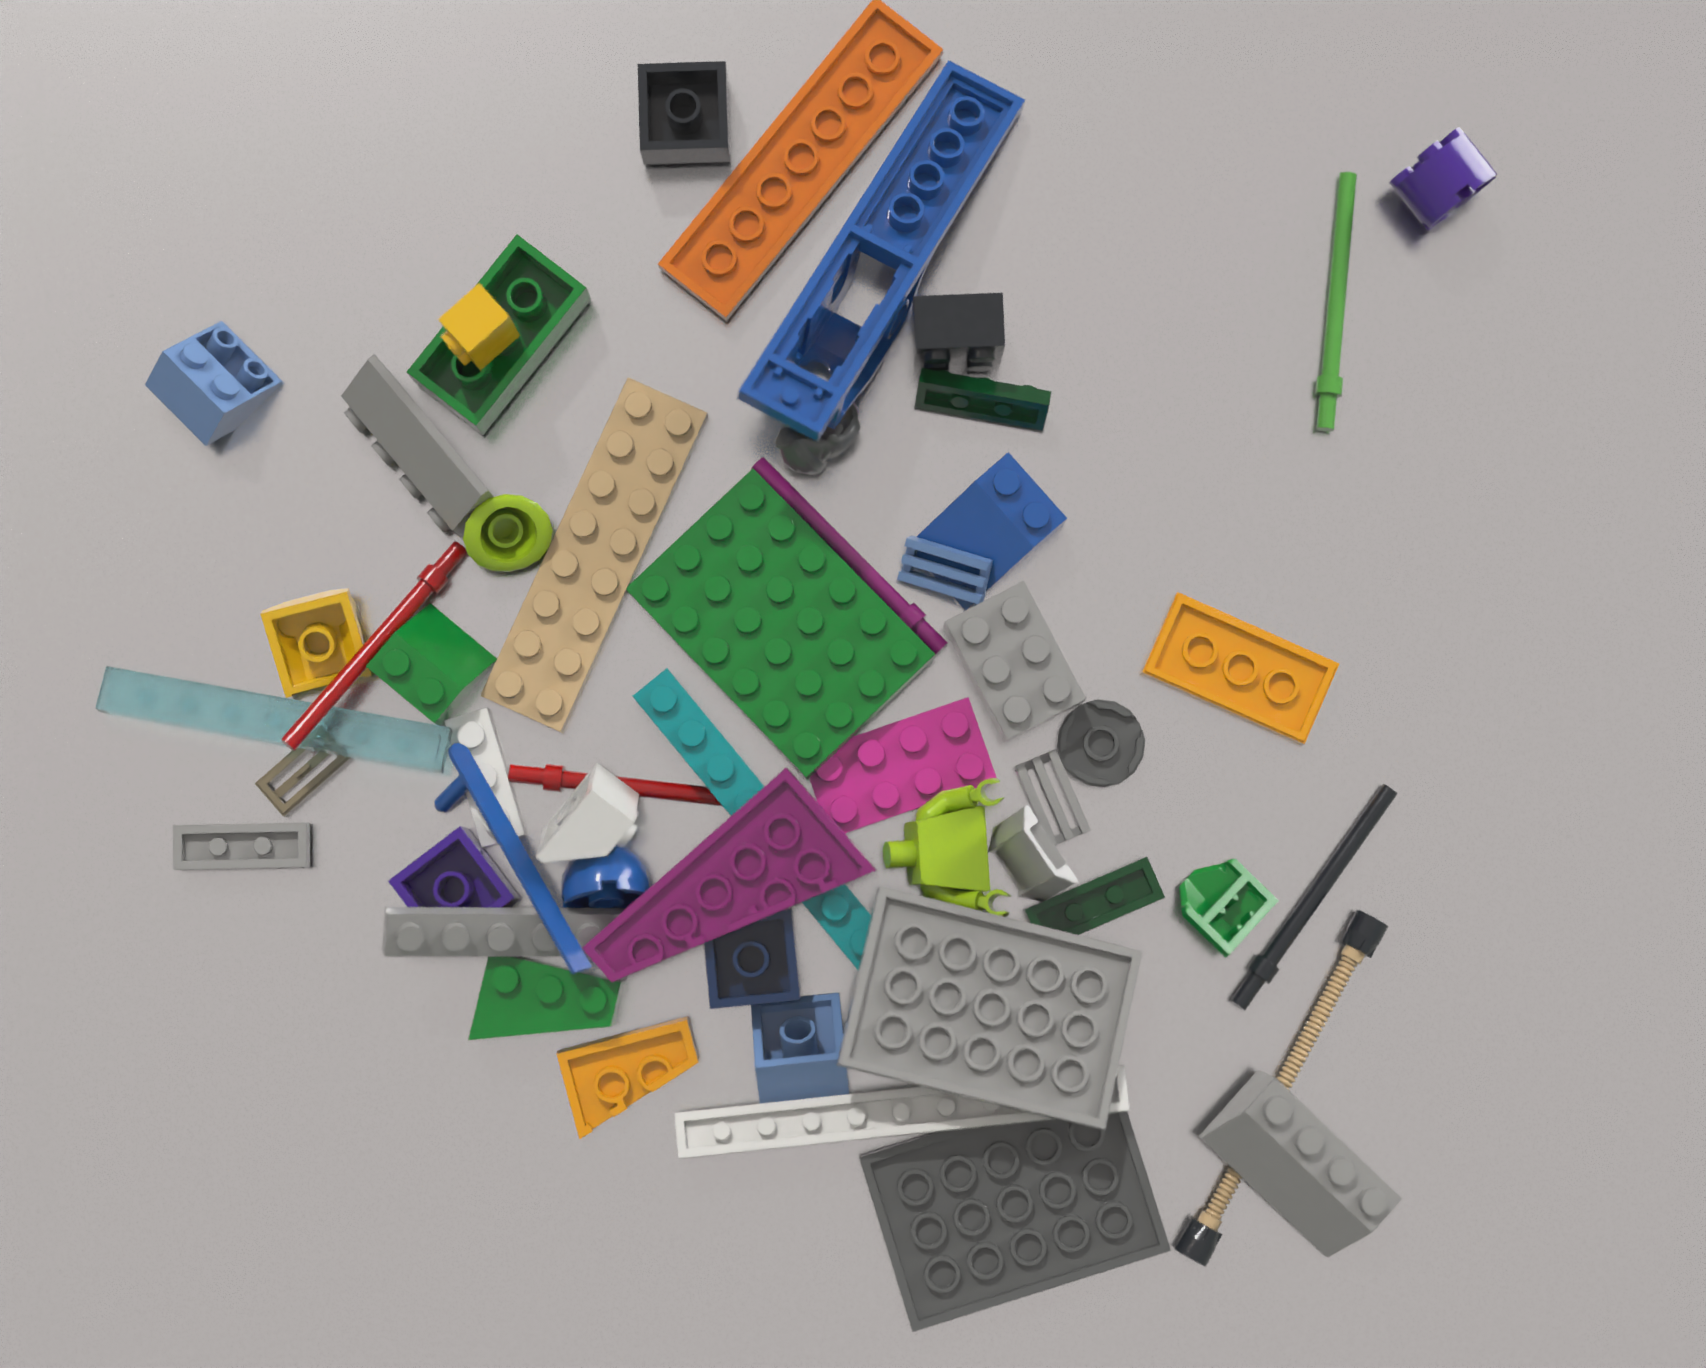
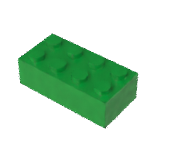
(542, 307)

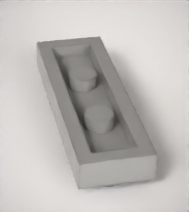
(241, 846)

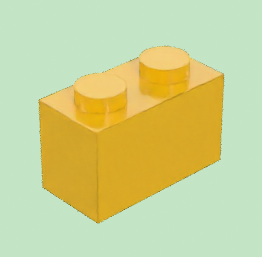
(477, 328)

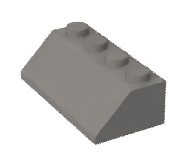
(415, 444)
(1299, 1165)

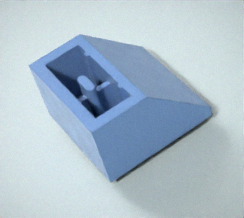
(212, 382)

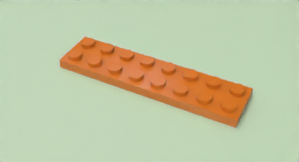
(800, 158)

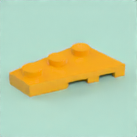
(622, 1068)

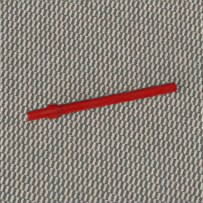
(431, 581)
(555, 778)

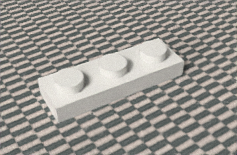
(478, 734)

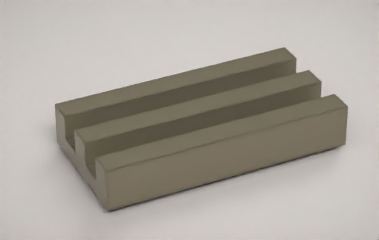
(310, 788)

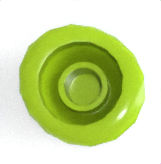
(507, 533)

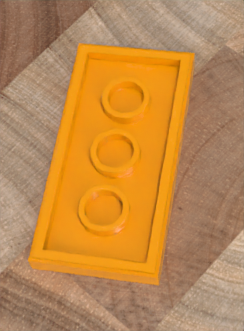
(1240, 668)

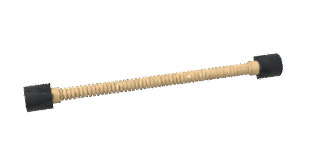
(1360, 940)

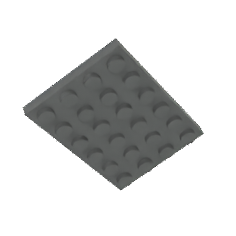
(1010, 1212)

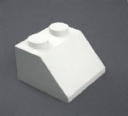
(591, 819)

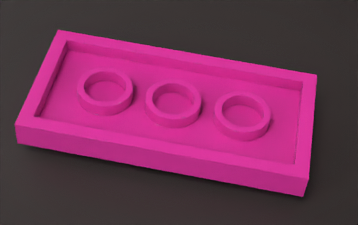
(902, 766)

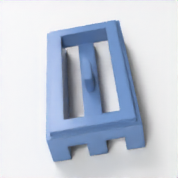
(910, 560)

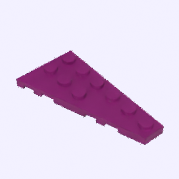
(750, 867)

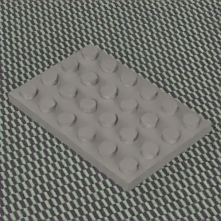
(990, 1008)

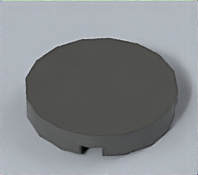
(1100, 743)

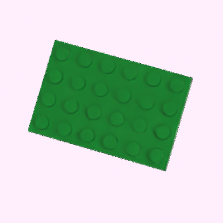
(780, 623)

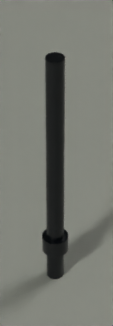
(1264, 967)

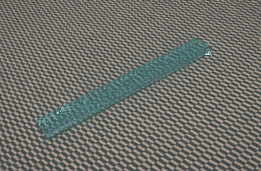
(270, 717)

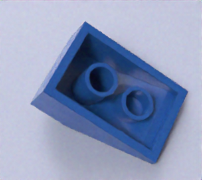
(995, 518)

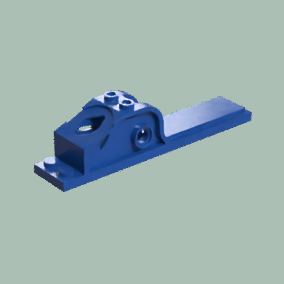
(897, 224)

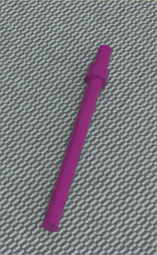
(909, 614)

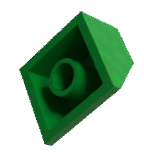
(432, 664)

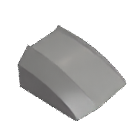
(1030, 856)

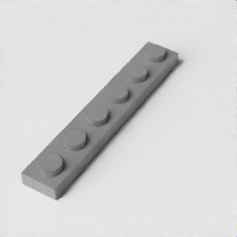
(483, 931)

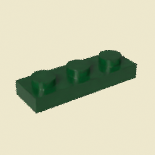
(982, 398)
(1099, 899)

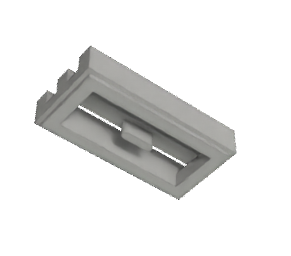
(1037, 763)

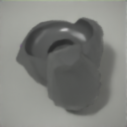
(809, 456)

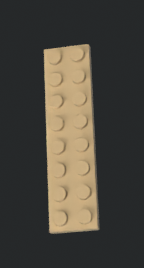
(594, 555)

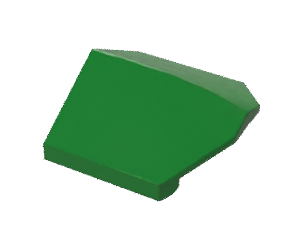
(1224, 903)

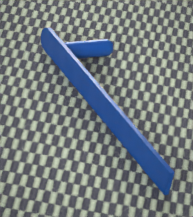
(472, 780)

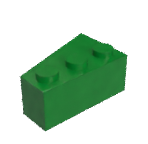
(540, 997)

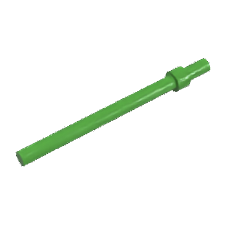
(1329, 383)

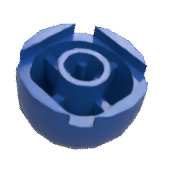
(604, 880)

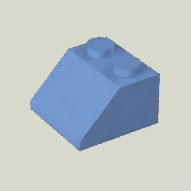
(799, 1048)

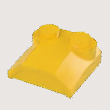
(313, 638)

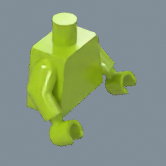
(949, 849)

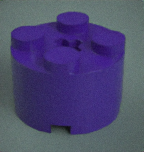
(1443, 178)

